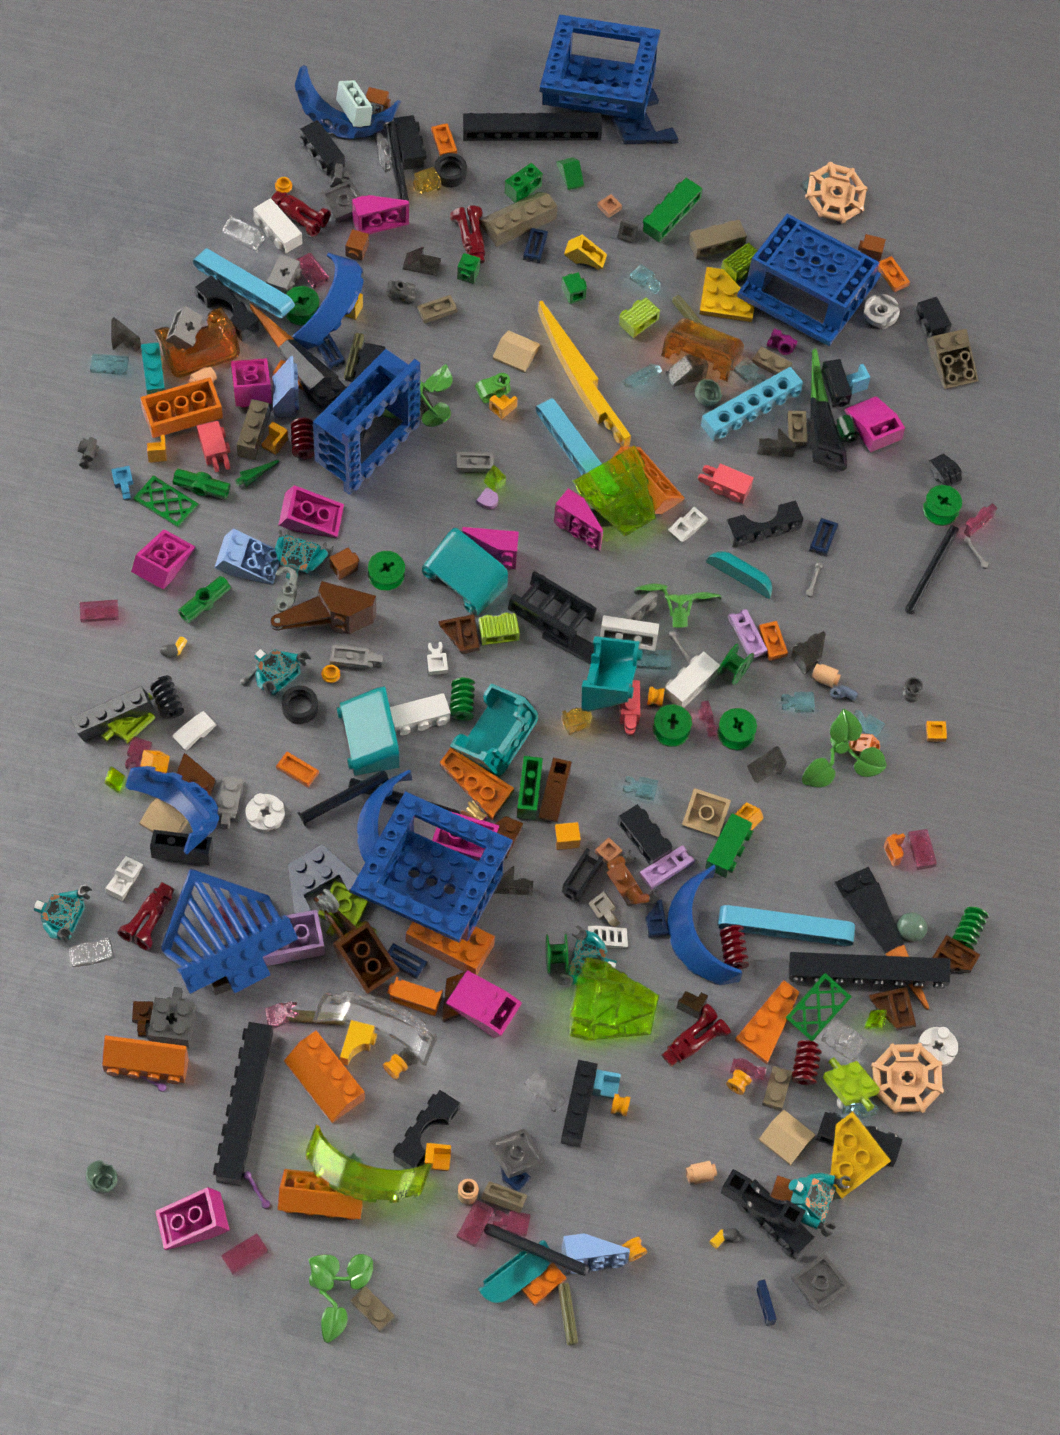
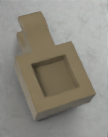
(603, 908)

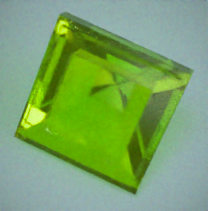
(114, 779)
(876, 1019)

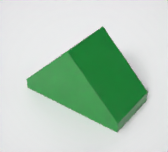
(571, 172)

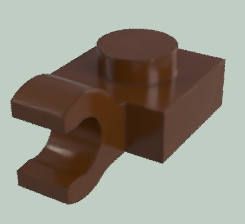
(142, 1015)

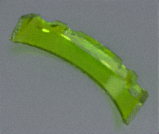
(362, 1180)

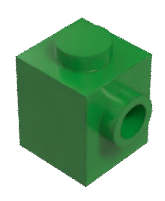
(468, 268)
(574, 287)

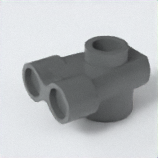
(400, 289)
(89, 450)

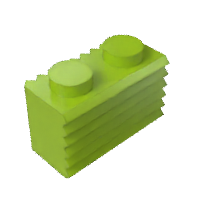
(739, 262)
(639, 317)
(498, 628)

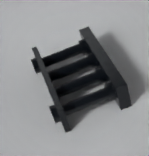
(546, 622)

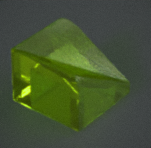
(495, 479)

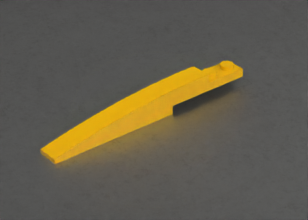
(582, 376)

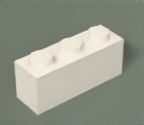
(277, 226)
(631, 630)
(691, 680)
(420, 714)

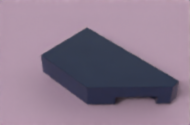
(656, 921)
(517, 1182)

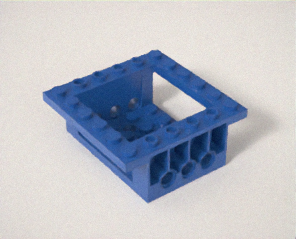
(599, 83)
(842, 290)
(381, 386)
(401, 850)

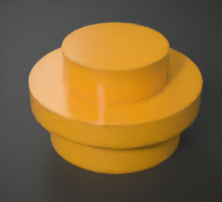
(283, 185)
(330, 674)

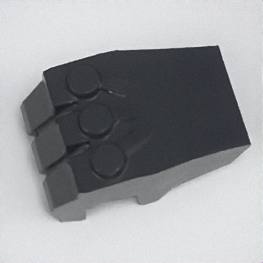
(946, 470)

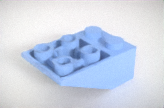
(286, 390)
(247, 558)
(594, 1252)

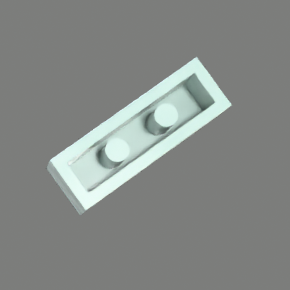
(354, 103)

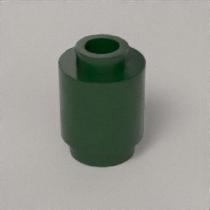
(847, 428)

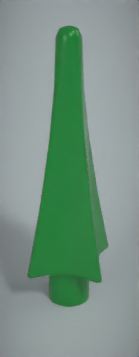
(250, 475)

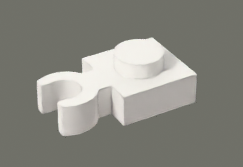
(437, 660)

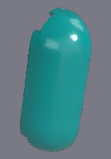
(741, 572)
(513, 1276)

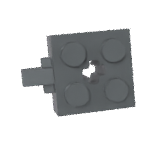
(168, 1011)

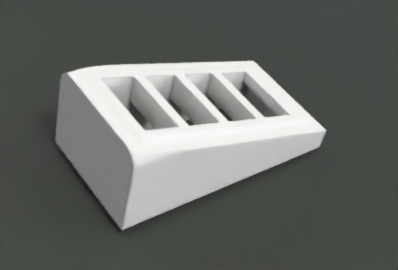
(600, 930)

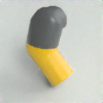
(174, 649)
(725, 1234)

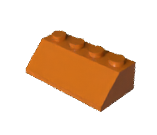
(662, 491)
(145, 1058)
(324, 1077)
(311, 1195)

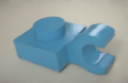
(123, 478)

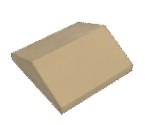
(516, 351)
(706, 812)
(163, 817)
(786, 1137)

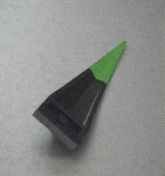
(824, 436)

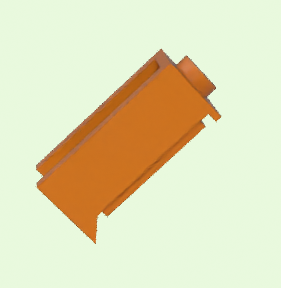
(415, 996)

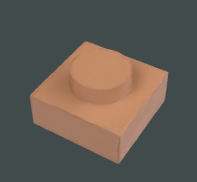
(609, 205)
(608, 850)

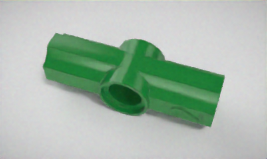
(201, 483)
(196, 606)

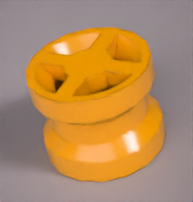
(655, 696)
(395, 1066)
(738, 1082)
(620, 1105)
(636, 1249)

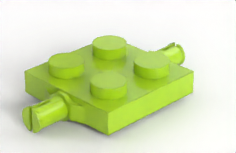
(128, 727)
(349, 905)
(851, 1083)

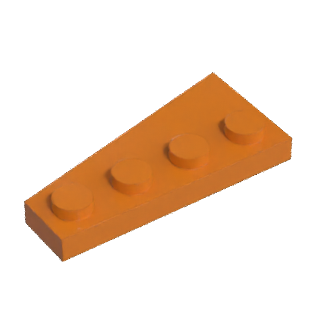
(482, 786)
(768, 1023)

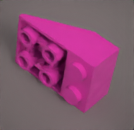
(876, 423)
(577, 518)
(483, 1004)

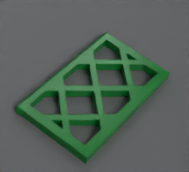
(165, 514)
(815, 990)

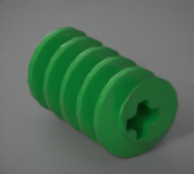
(461, 699)
(970, 926)

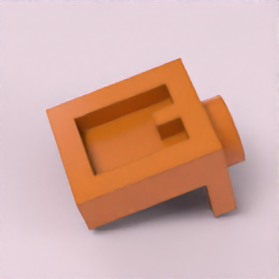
(863, 742)
(892, 849)

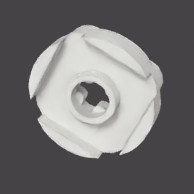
(878, 319)
(269, 822)
(941, 1036)

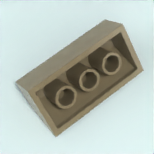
(519, 218)

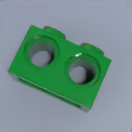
(523, 183)

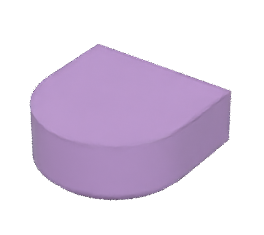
(488, 499)

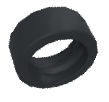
(451, 159)
(299, 718)

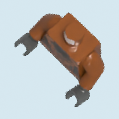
(626, 883)

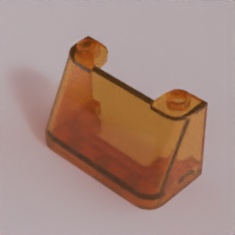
(705, 344)
(213, 346)

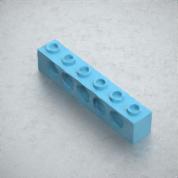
(728, 411)

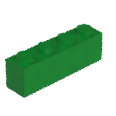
(672, 209)

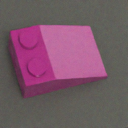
(378, 214)
(251, 381)
(310, 513)
(498, 543)
(162, 558)
(461, 845)
(192, 1219)

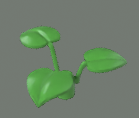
(440, 412)
(679, 614)
(842, 730)
(323, 1273)

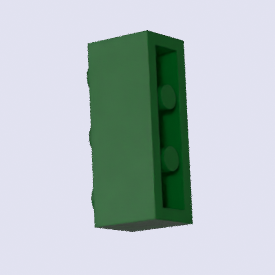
(529, 787)
(730, 845)

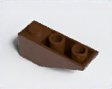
(555, 789)

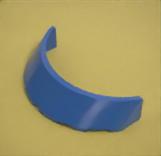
(333, 119)
(338, 303)
(184, 796)
(368, 820)
(686, 941)

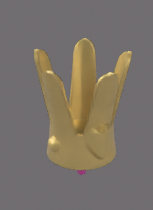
(474, 812)

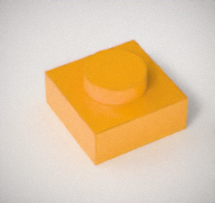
(936, 731)

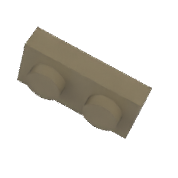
(437, 309)
(770, 361)
(797, 427)
(777, 1088)
(504, 1197)
(372, 1309)

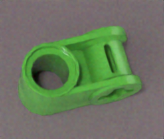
(492, 386)

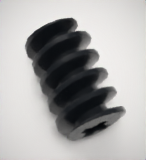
(166, 697)

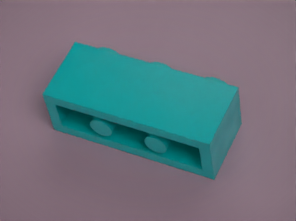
(152, 367)

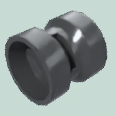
(914, 685)

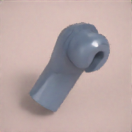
(843, 691)

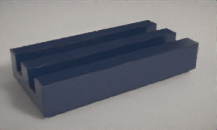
(532, 257)
(341, 360)
(819, 549)
(419, 970)
(765, 1303)

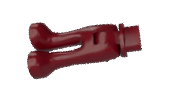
(292, 207)
(474, 242)
(154, 906)
(685, 1043)

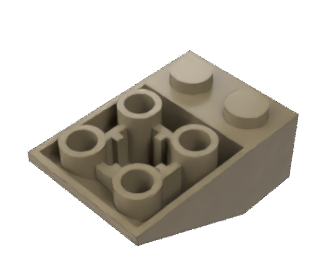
(953, 358)

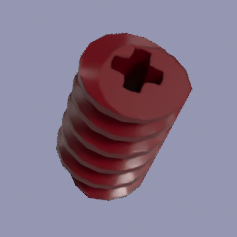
(302, 438)
(732, 947)
(805, 1063)

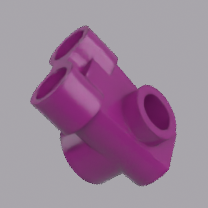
(783, 342)

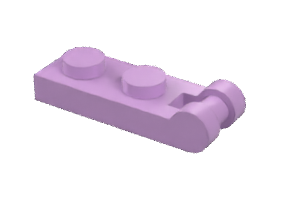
(747, 633)
(666, 867)

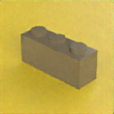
(717, 239)
(253, 429)

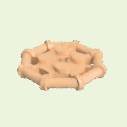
(833, 201)
(914, 1068)

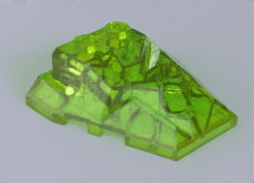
(619, 491)
(610, 1004)

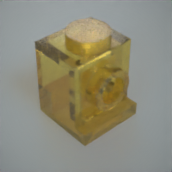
(427, 180)
(576, 720)

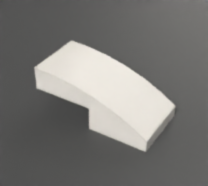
(688, 525)
(194, 729)
(124, 878)

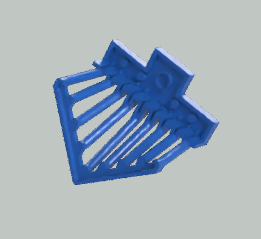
(240, 958)

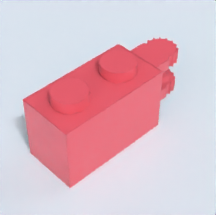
(213, 444)
(727, 482)
(631, 711)

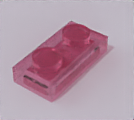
(312, 270)
(980, 520)
(99, 610)
(922, 849)
(475, 1223)
(244, 1253)

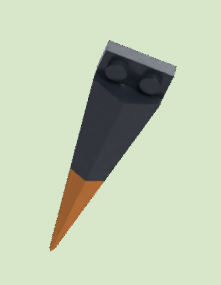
(316, 378)
(867, 903)

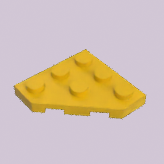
(721, 298)
(855, 1154)

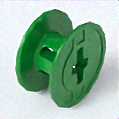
(305, 302)
(942, 505)
(383, 562)
(735, 664)
(743, 721)
(682, 725)
(556, 953)

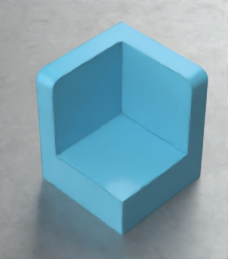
(858, 381)
(606, 1084)

